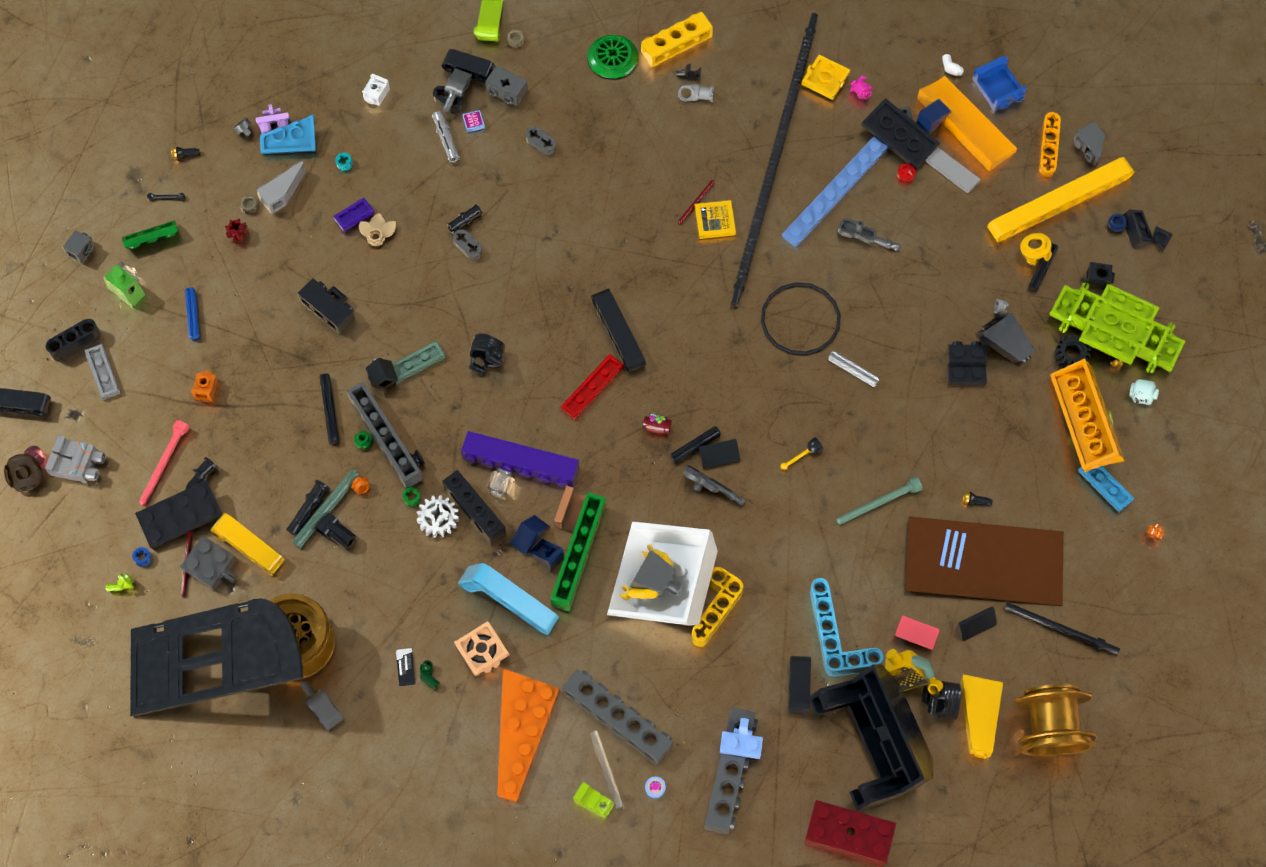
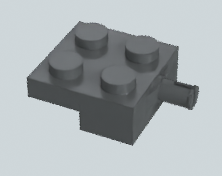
(209, 564)

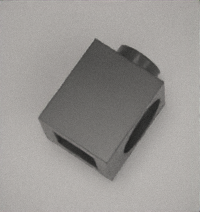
(78, 246)

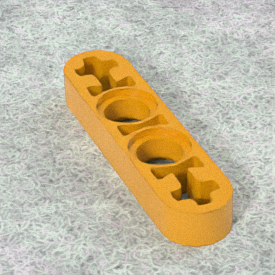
(1049, 144)

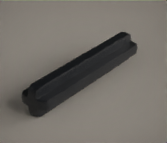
(1042, 269)
(694, 445)

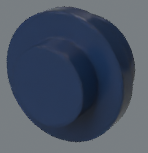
(1117, 222)

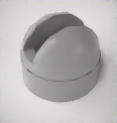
(1000, 306)

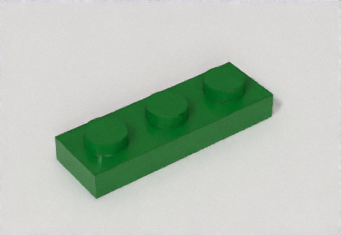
(150, 235)

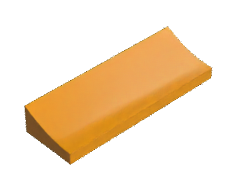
(969, 124)
(1086, 416)

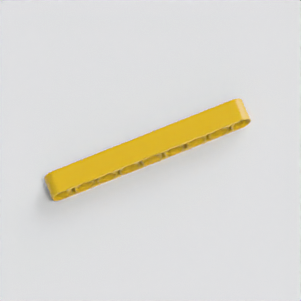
(1060, 199)

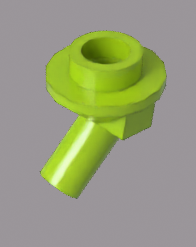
(124, 582)

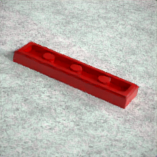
(592, 386)

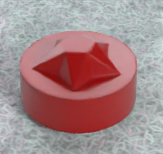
(906, 173)

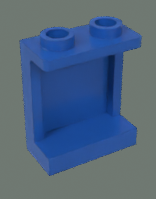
(998, 84)

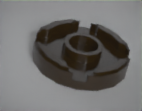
(23, 472)

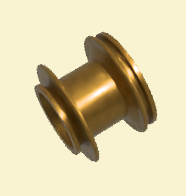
(321, 639)
(1055, 721)

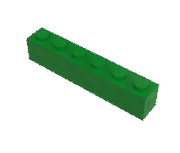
(578, 552)

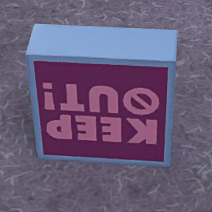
(473, 121)

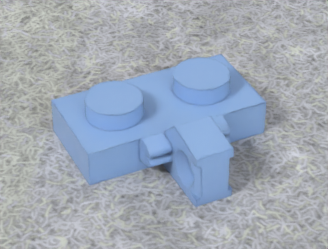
(741, 742)

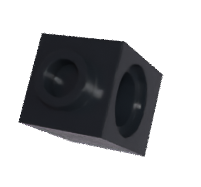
(1095, 269)

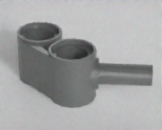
(456, 86)
(321, 706)

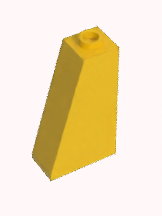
(981, 710)

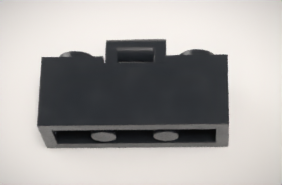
(320, 301)

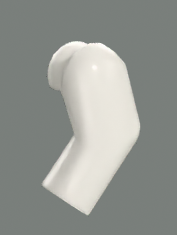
(950, 67)

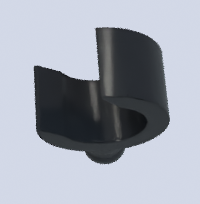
(692, 75)

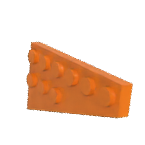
(523, 721)

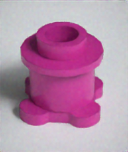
(861, 88)

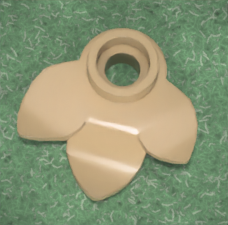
(377, 228)

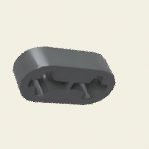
(540, 141)
(465, 247)

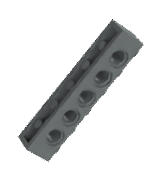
(384, 435)
(654, 752)
(715, 821)

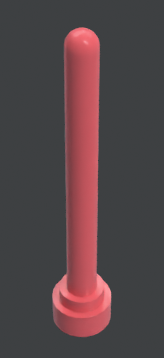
(180, 428)

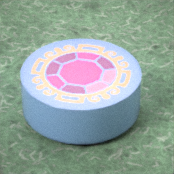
(655, 787)

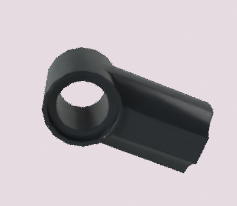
(332, 528)

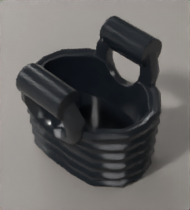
(489, 350)
(947, 703)

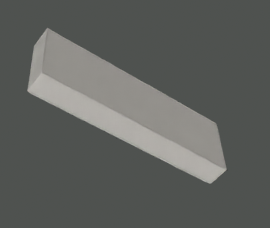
(953, 170)
(102, 371)

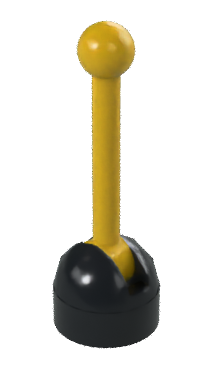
(813, 446)

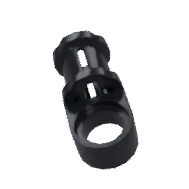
(202, 472)

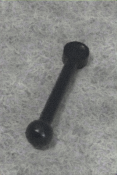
(151, 196)

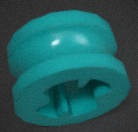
(338, 160)

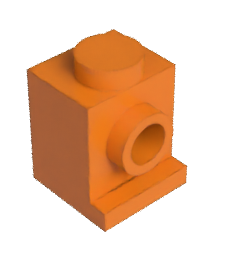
(207, 391)

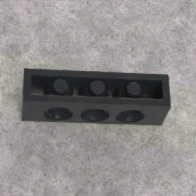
(474, 507)

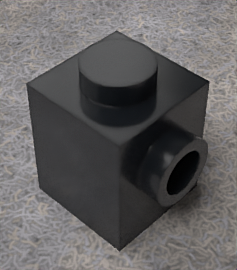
(381, 373)

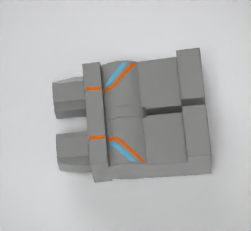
(74, 460)

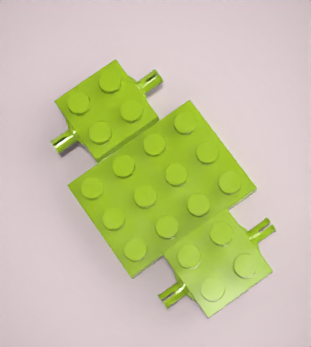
(1118, 325)

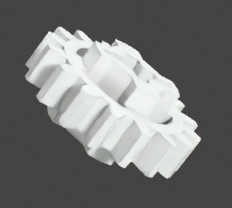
(446, 518)

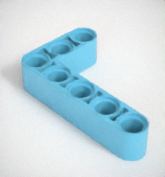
(484, 578)
(832, 636)

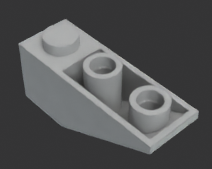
(280, 190)

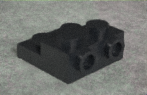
(966, 363)

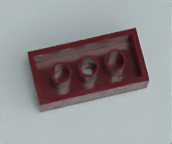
(829, 833)

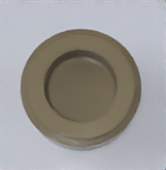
(515, 38)
(249, 204)

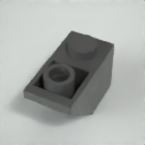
(1090, 142)

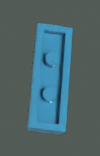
(1108, 487)

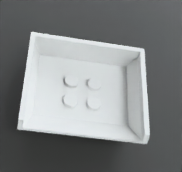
(693, 557)

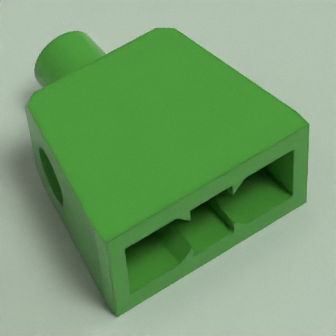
(120, 281)

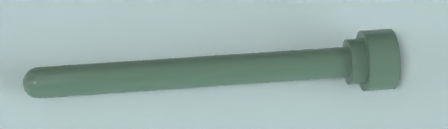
(913, 485)

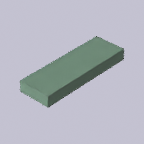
(418, 361)

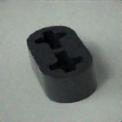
(442, 100)

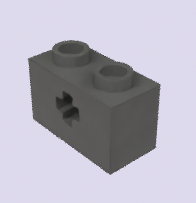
(506, 86)

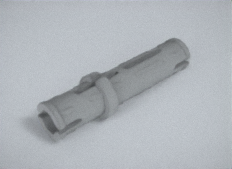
(443, 130)

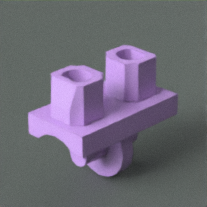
(266, 121)

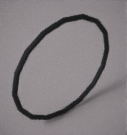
(794, 351)

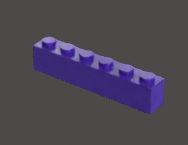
(520, 459)

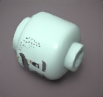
(1143, 392)

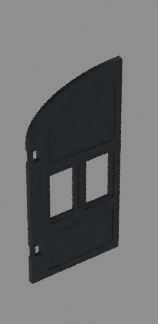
(255, 654)

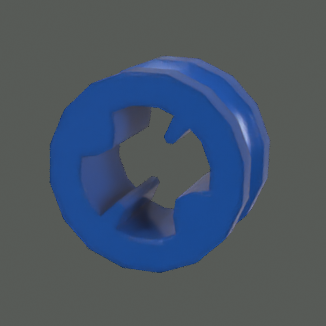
(141, 563)

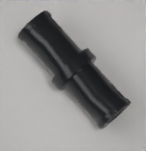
(464, 219)

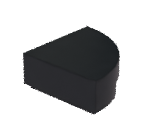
(1161, 238)

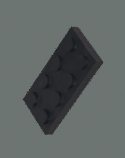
(900, 133)
(179, 514)

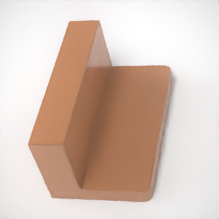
(568, 510)

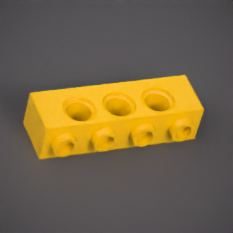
(685, 39)

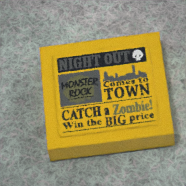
(715, 219)

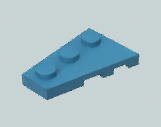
(290, 138)

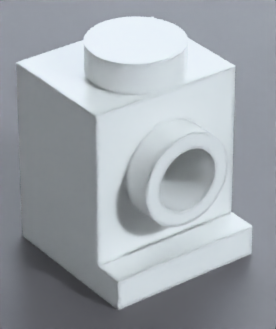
(376, 90)

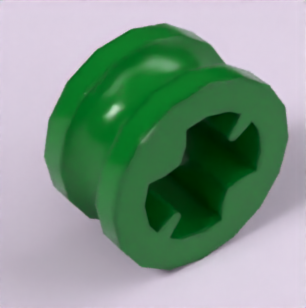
(414, 502)

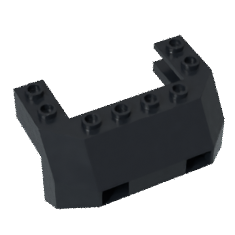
(886, 731)

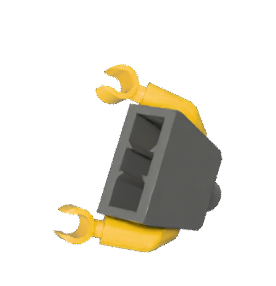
(652, 577)

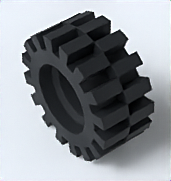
(1073, 342)

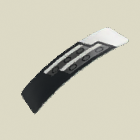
(405, 667)

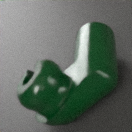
(426, 672)

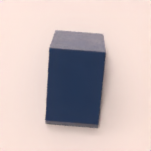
(933, 116)
(529, 534)
(547, 554)

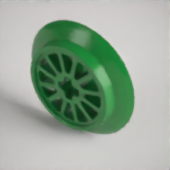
(614, 71)

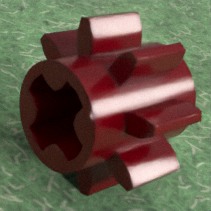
(240, 227)

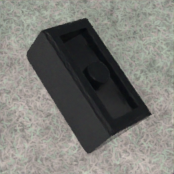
(1138, 228)
(719, 454)
(977, 624)

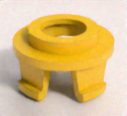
(1034, 254)

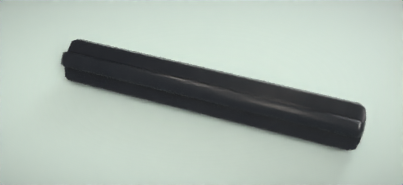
(329, 409)

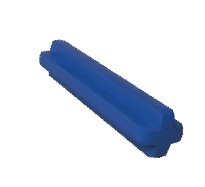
(192, 314)

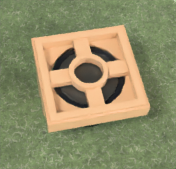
(481, 650)

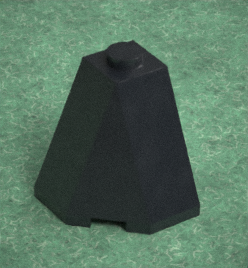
(1007, 338)

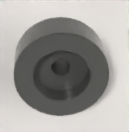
(242, 126)

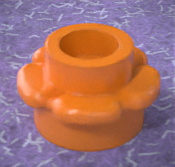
(360, 485)
(1155, 531)

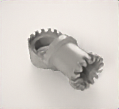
(704, 93)

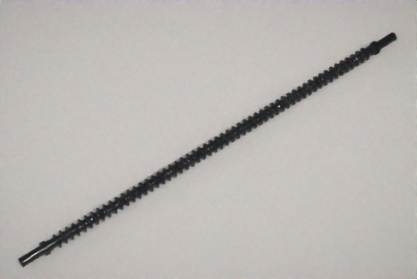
(774, 160)

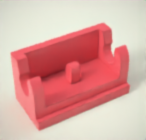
(917, 632)

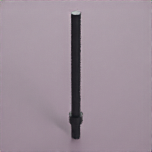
(1099, 643)

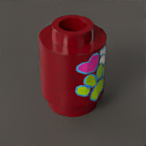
(657, 424)

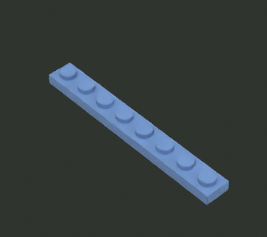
(834, 192)

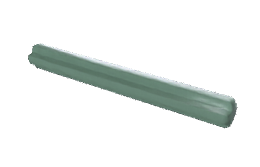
(328, 505)

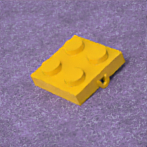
(825, 77)

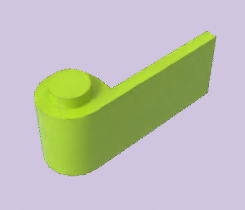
(489, 21)

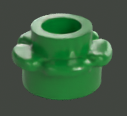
(363, 444)

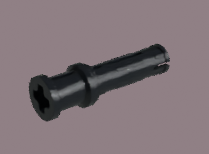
(312, 500)

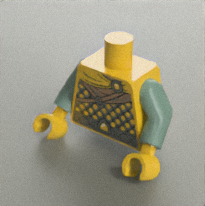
(911, 670)

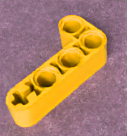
(247, 543)
(713, 609)

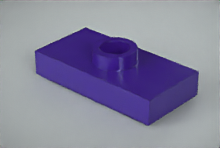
(353, 214)

